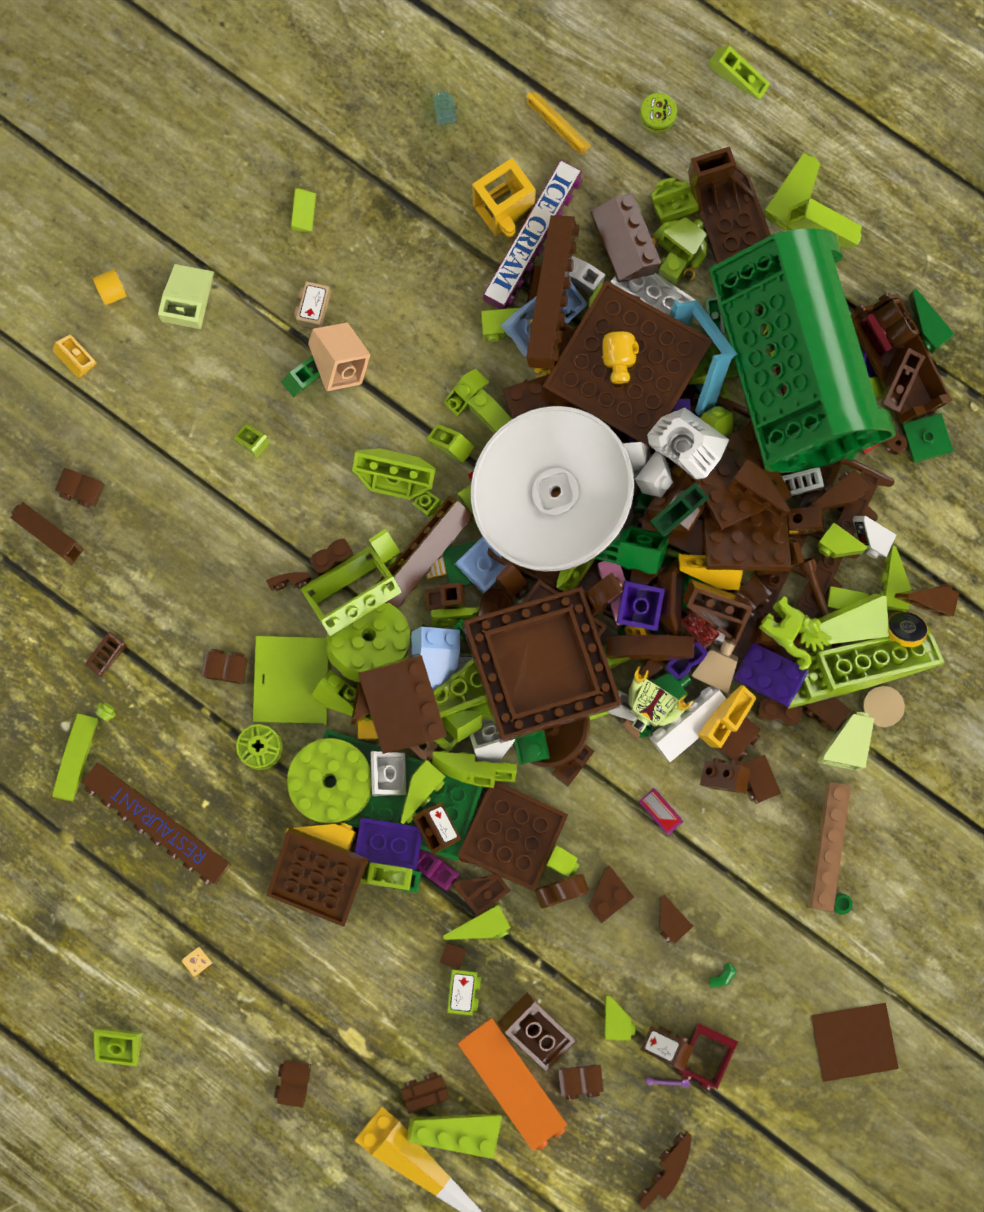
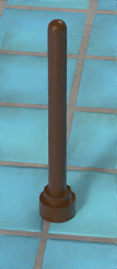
(808, 567)

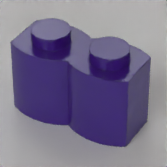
(681, 667)

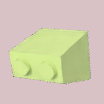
(850, 743)

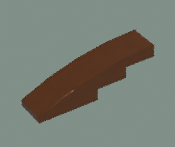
(650, 647)

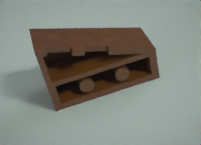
(720, 608)

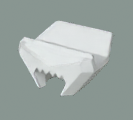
(688, 442)

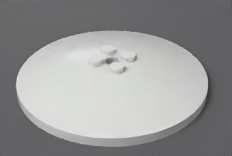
(522, 468)

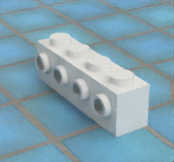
(680, 734)

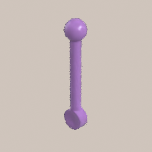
(684, 1083)

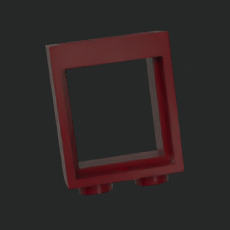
(729, 1042)

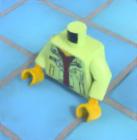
(653, 704)

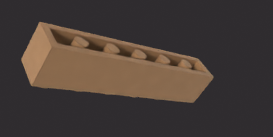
(829, 846)

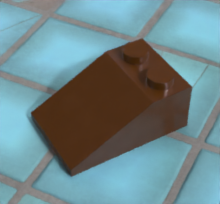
(536, 1031)

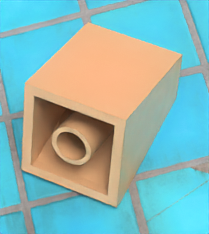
(339, 356)

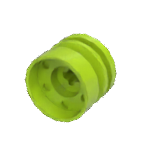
(268, 756)

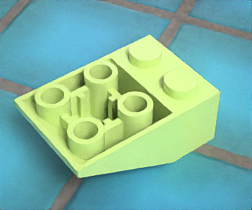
(186, 296)

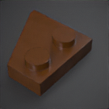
(482, 892)
(609, 895)

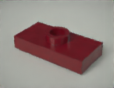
(876, 334)

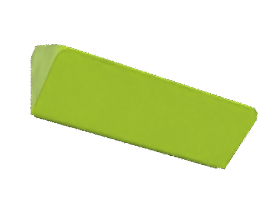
(303, 210)

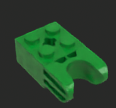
(636, 550)

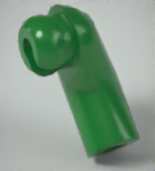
(725, 978)

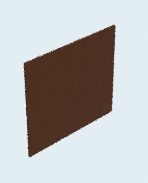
(854, 1042)

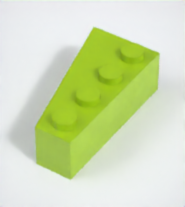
(459, 1133)

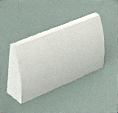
(654, 291)

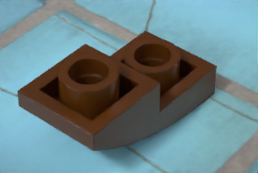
(297, 580)

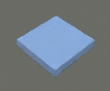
(479, 566)

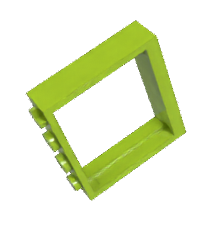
(342, 576)

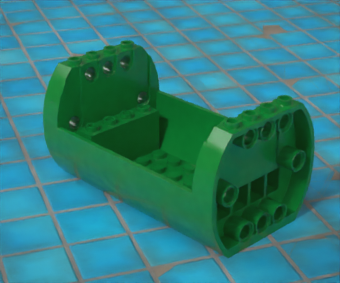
(828, 394)

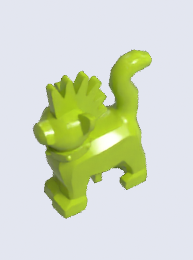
(788, 628)

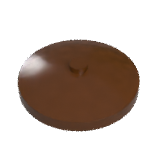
(565, 742)

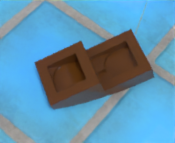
(568, 771)

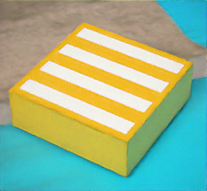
(437, 569)

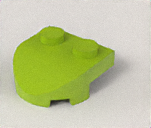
(673, 200)

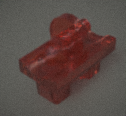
(700, 629)

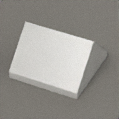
(388, 774)

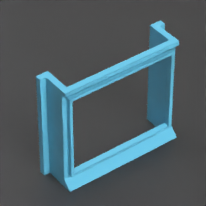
(719, 365)

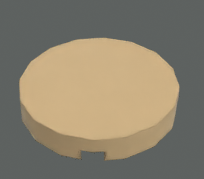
(884, 706)

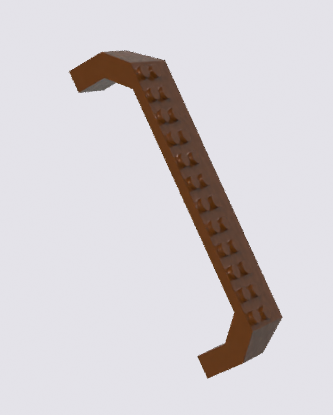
(727, 207)

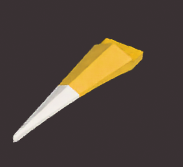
(386, 1141)

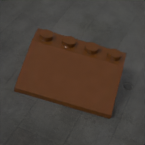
(402, 704)

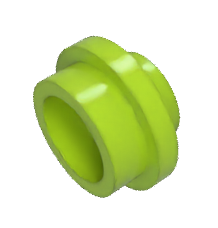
(105, 711)

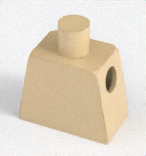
(718, 666)

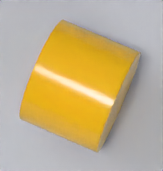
(109, 287)

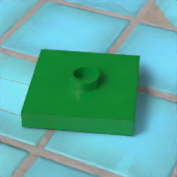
(927, 438)
(451, 556)

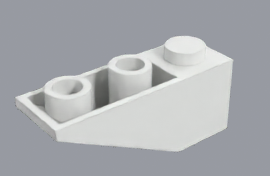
(585, 276)

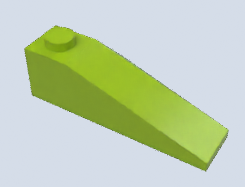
(460, 691)

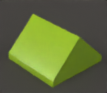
(117, 1046)

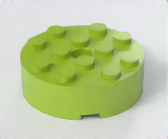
(388, 641)
(312, 768)

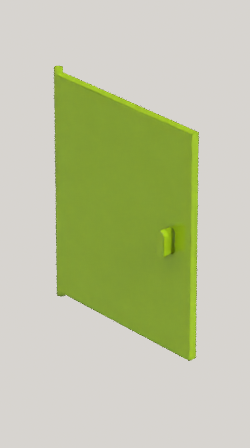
(291, 674)

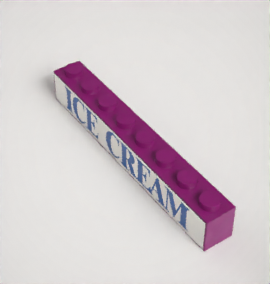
(532, 236)

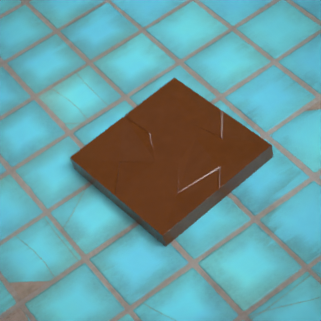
(541, 664)

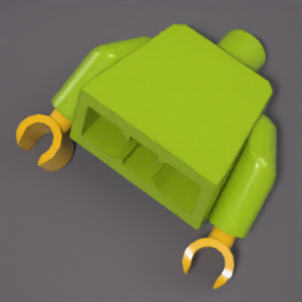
(683, 240)

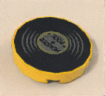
(907, 629)

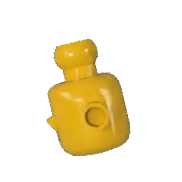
(619, 354)

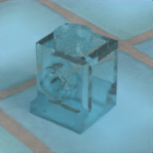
(446, 114)

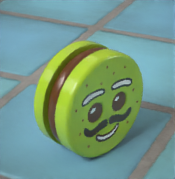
(658, 112)

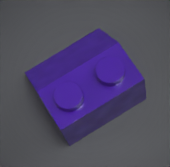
(640, 606)

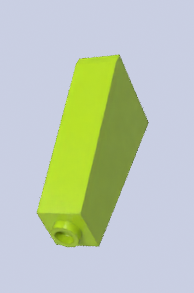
(794, 190)
(814, 215)
(858, 620)

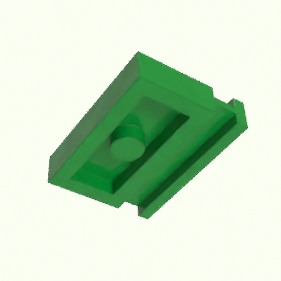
(531, 748)

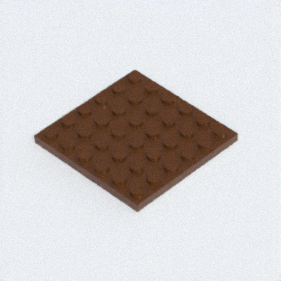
(658, 378)

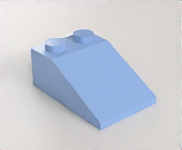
(439, 651)

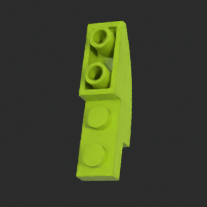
(465, 769)

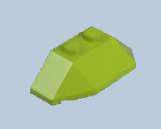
(393, 472)

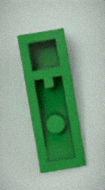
(931, 326)
(301, 377)

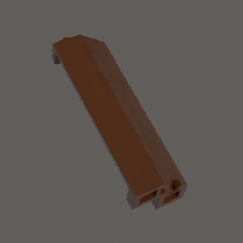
(927, 390)

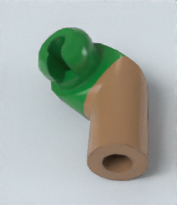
(627, 724)

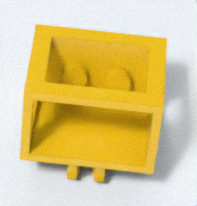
(511, 209)

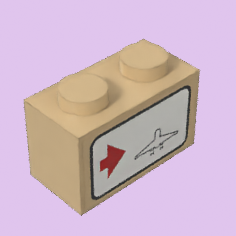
(312, 305)

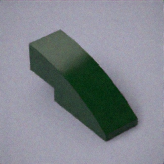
(679, 509)

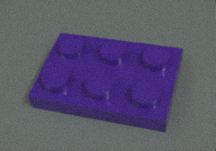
(770, 674)
(389, 843)

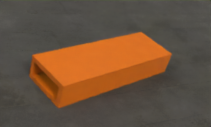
(513, 1084)

